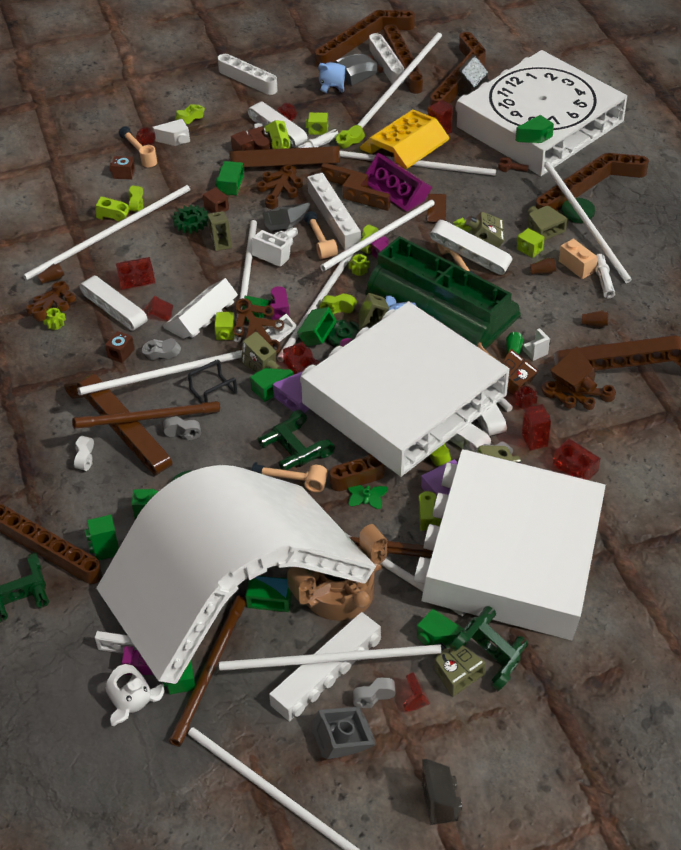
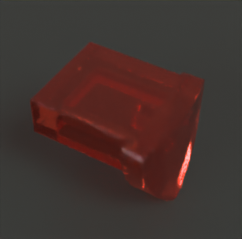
(159, 308)
(418, 698)

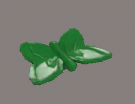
(366, 495)

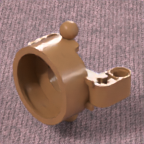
(340, 598)

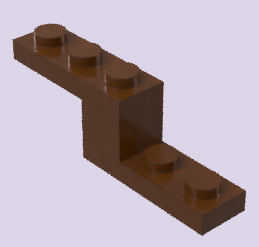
(356, 186)

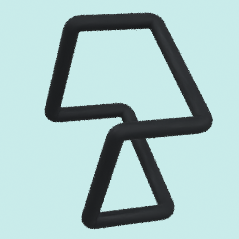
(225, 382)

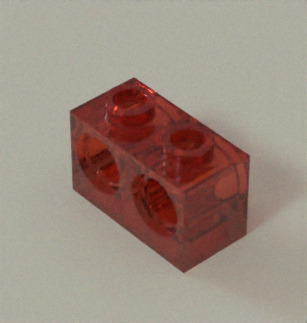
(443, 113)
(135, 273)
(298, 358)
(536, 427)
(576, 460)

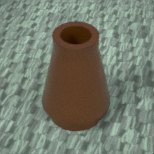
(543, 266)
(52, 273)
(596, 319)

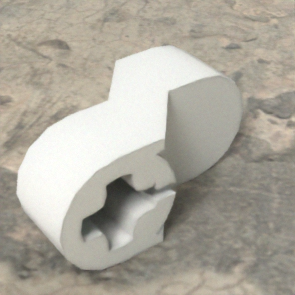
(83, 458)

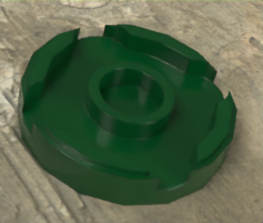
(569, 212)
(341, 331)

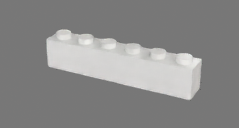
(333, 211)
(311, 679)

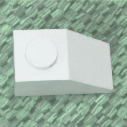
(172, 133)

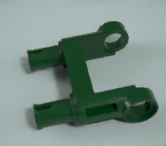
(299, 453)
(29, 585)
(503, 653)

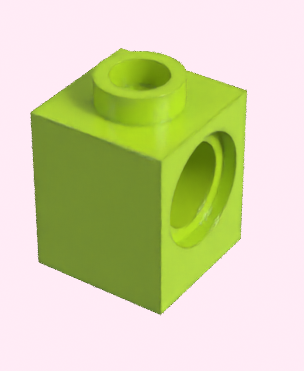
(317, 123)
(530, 242)
(224, 325)

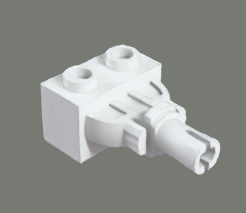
(273, 247)

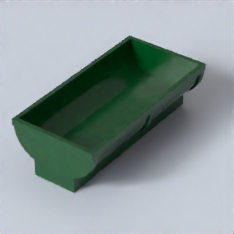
(444, 291)

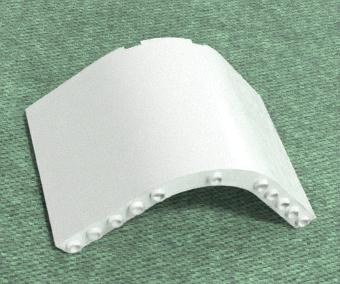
(205, 540)

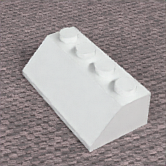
(201, 309)

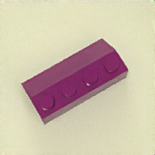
(404, 187)

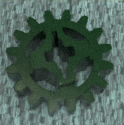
(190, 219)

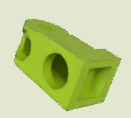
(278, 134)
(111, 209)
(426, 507)

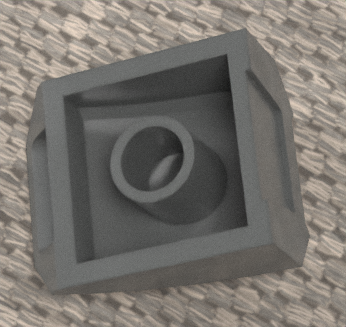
(357, 67)
(285, 216)
(342, 732)

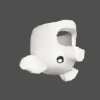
(131, 696)

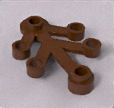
(286, 173)
(47, 299)
(256, 323)
(555, 389)

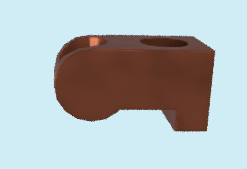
(261, 141)

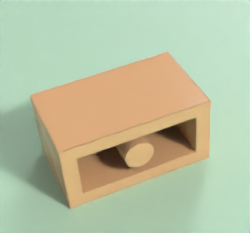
(577, 258)

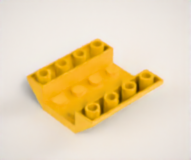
(408, 138)

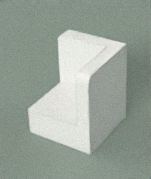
(538, 347)

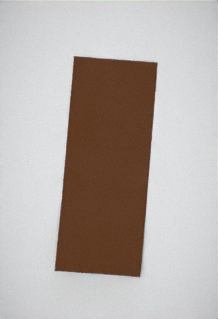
(438, 211)

